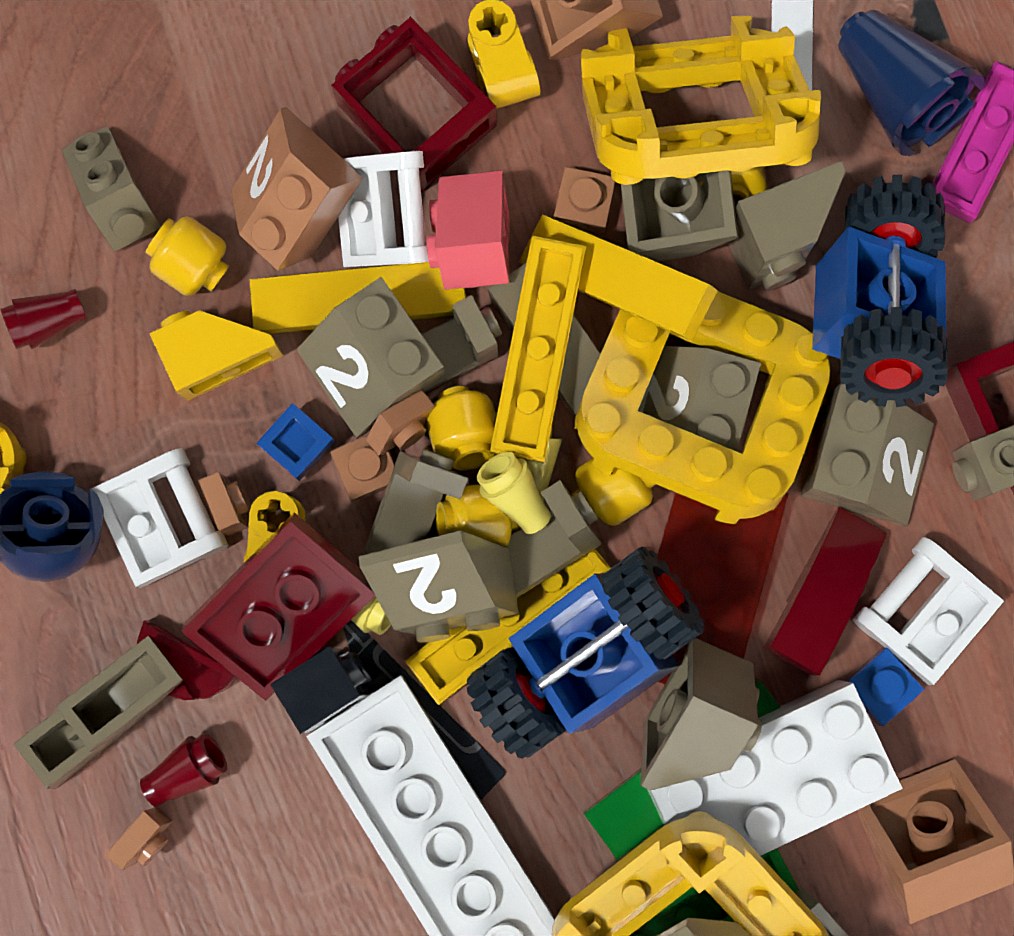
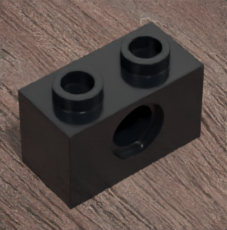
(323, 688)

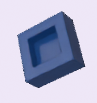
(295, 442)
(884, 686)

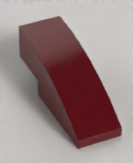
(826, 593)

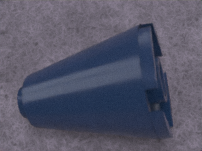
(907, 80)

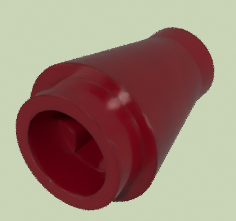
(41, 317)
(185, 770)

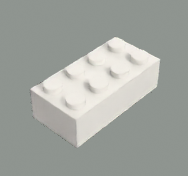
(805, 771)

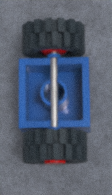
(886, 293)
(586, 655)

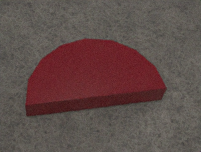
(200, 672)

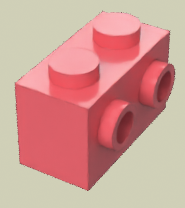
(470, 230)

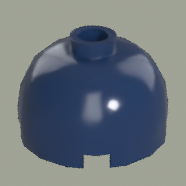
(48, 526)

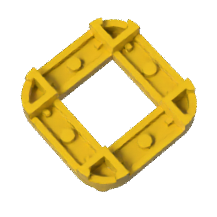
(764, 61)
(683, 462)
(670, 862)

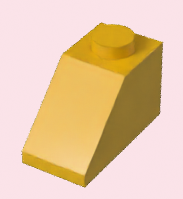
(209, 351)

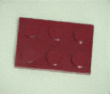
(279, 606)

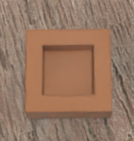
(584, 199)
(400, 424)
(362, 469)
(226, 502)
(141, 840)

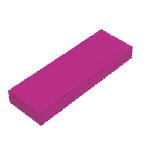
(979, 146)

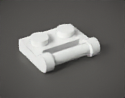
(368, 217)
(143, 526)
(941, 624)

